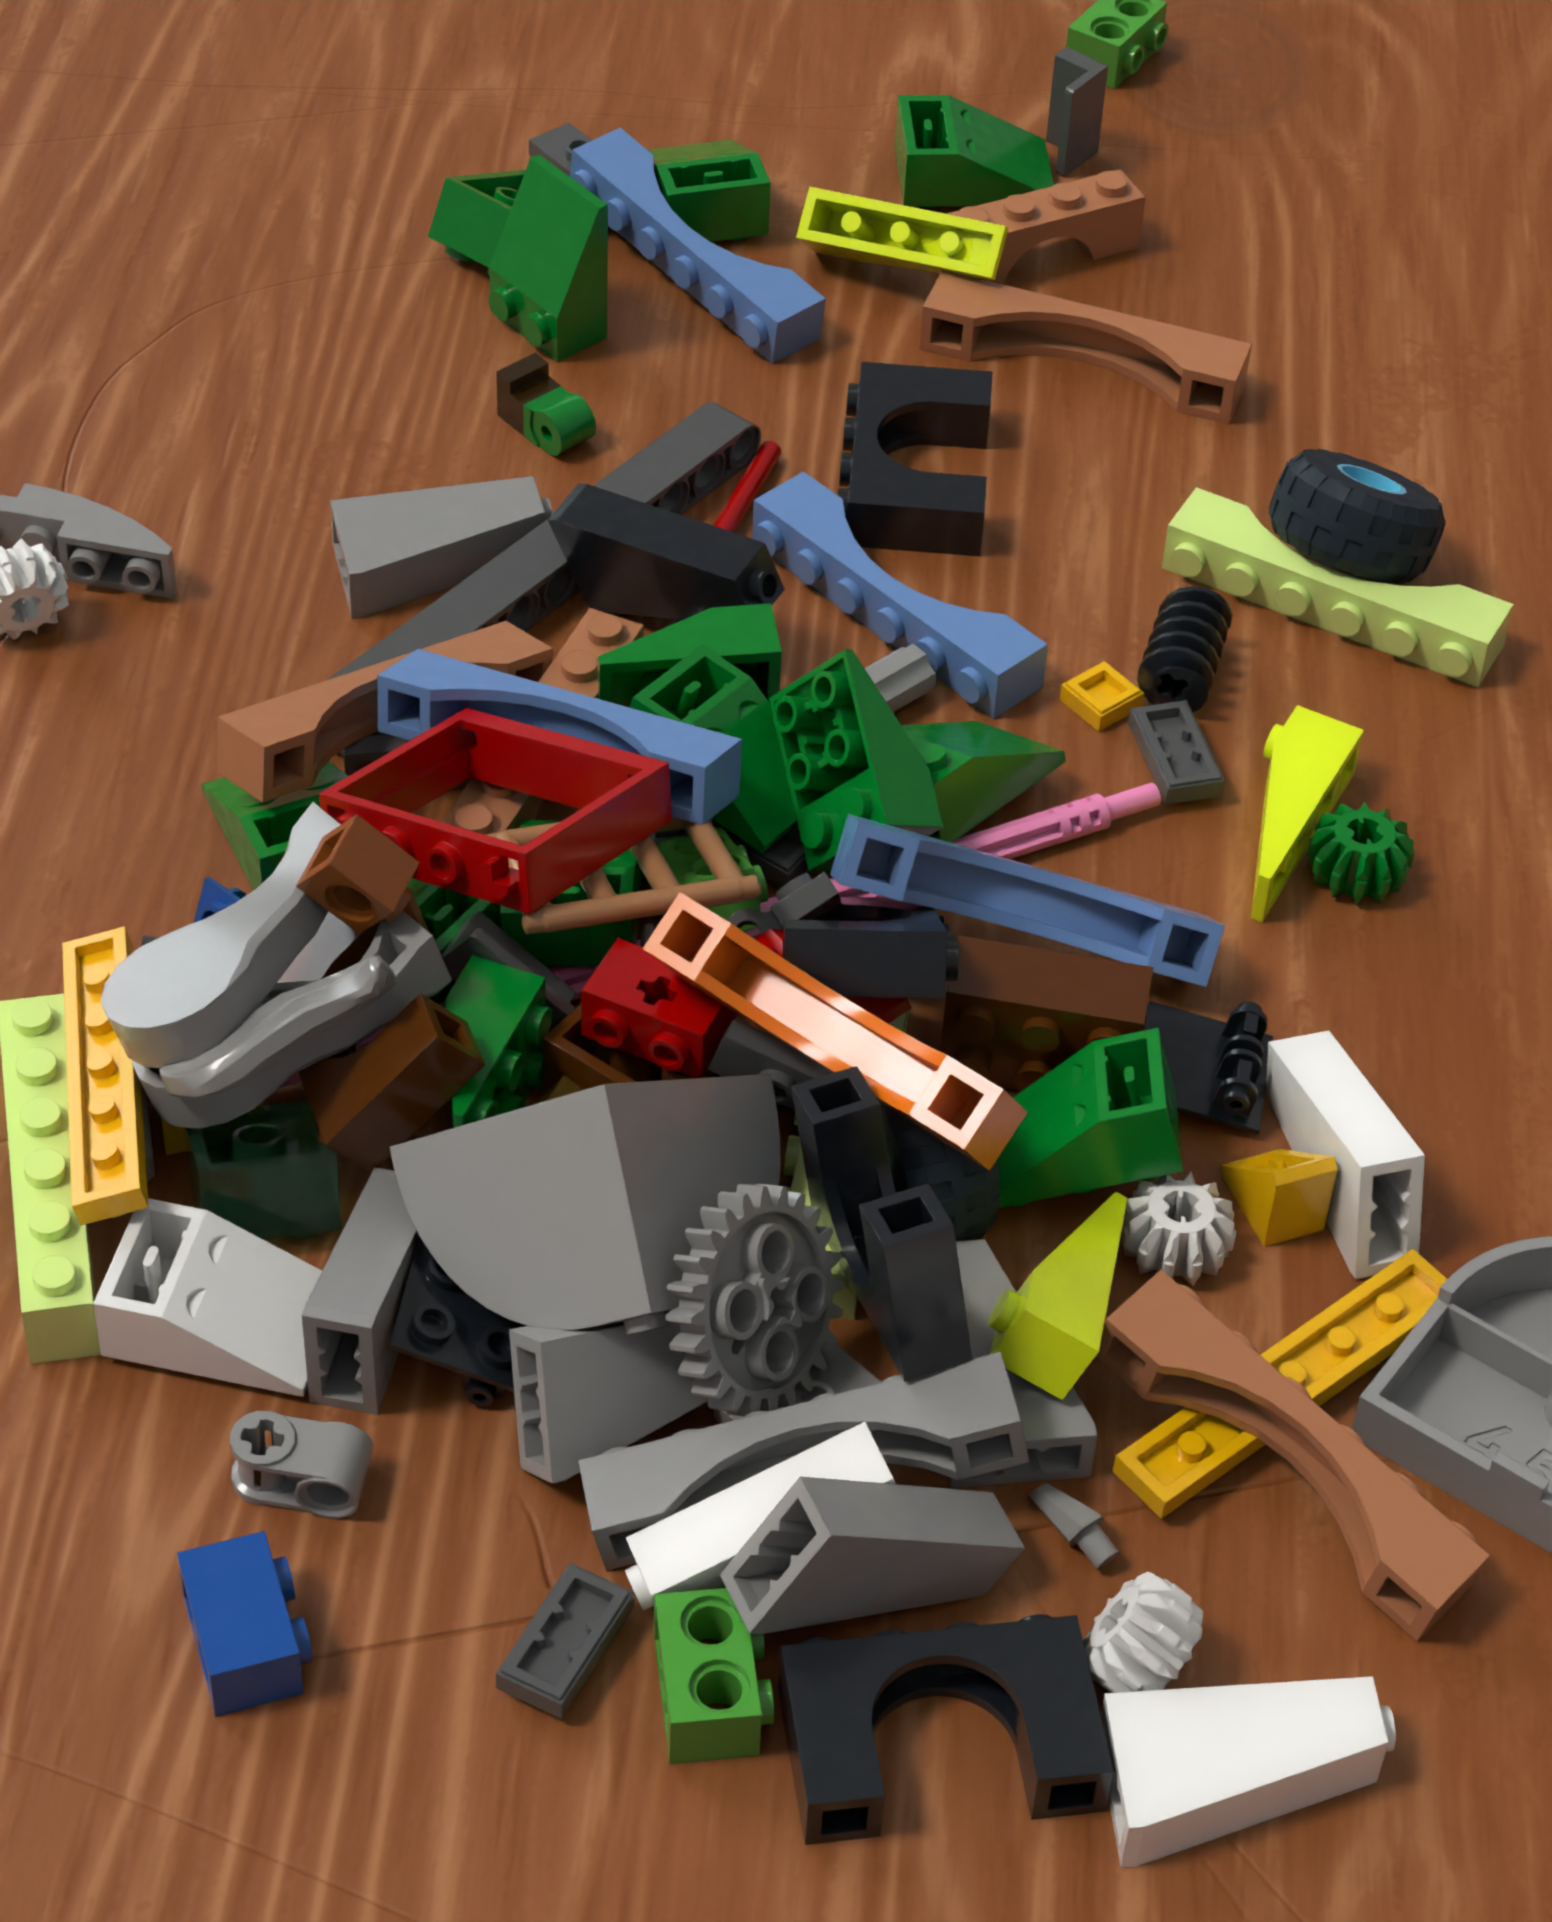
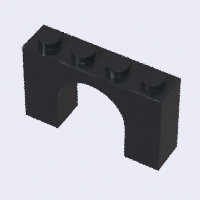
(901, 505)
(875, 949)
(891, 1244)
(1019, 1671)

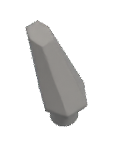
(1076, 1524)

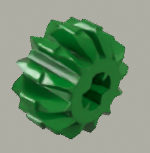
(1360, 853)

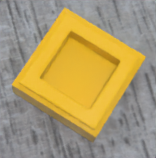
(1101, 696)

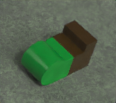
(542, 407)

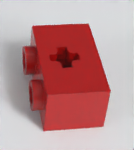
(651, 1012)

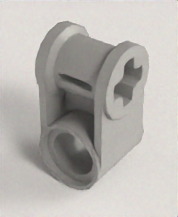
(307, 1467)

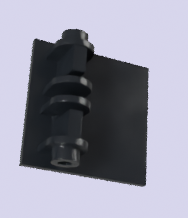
(1216, 1063)
(453, 1330)

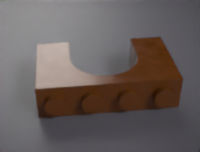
(397, 1079)

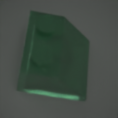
(266, 1172)

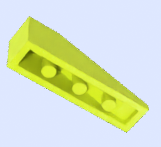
(899, 235)
(1306, 776)
(1060, 1311)

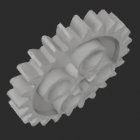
(755, 1299)

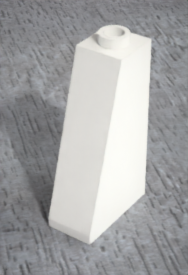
(1336, 1112)
(700, 1541)
(1235, 1757)

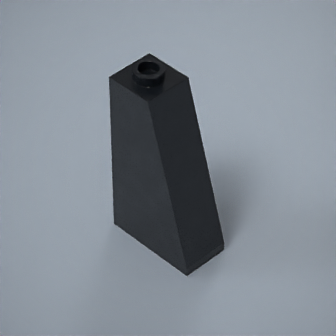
(657, 561)

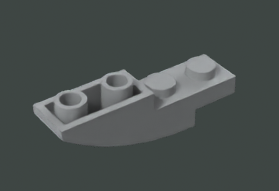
(89, 541)

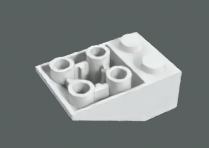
(205, 1300)

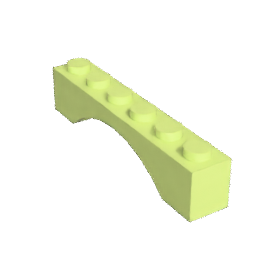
(1434, 627)
(50, 1243)

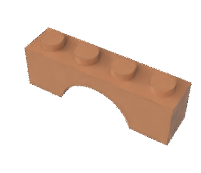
(1097, 211)

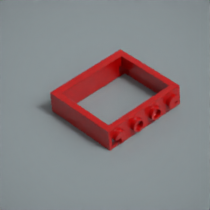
(617, 792)

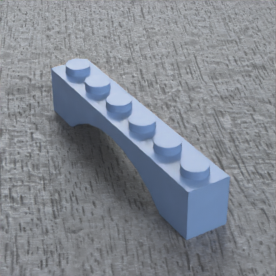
(758, 301)
(972, 651)
(433, 687)
(1026, 899)

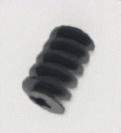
(1185, 647)

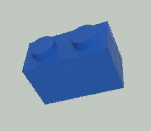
(242, 1622)

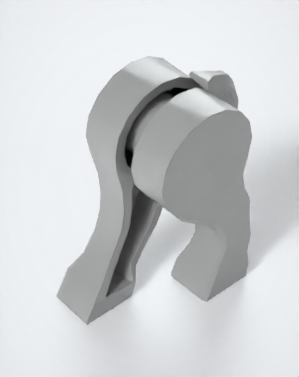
(216, 1026)

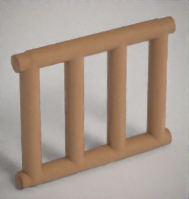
(606, 907)

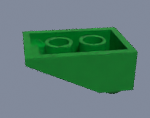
(474, 214)
(553, 263)
(738, 634)
(978, 769)

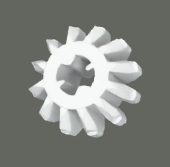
(30, 588)
(1178, 1228)
(1143, 1635)

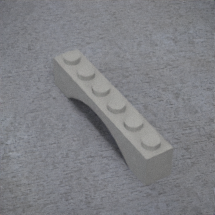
(943, 1422)

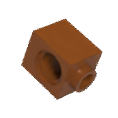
(359, 875)

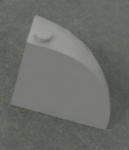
(587, 1197)

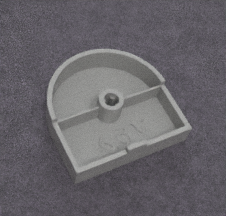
(1473, 1390)

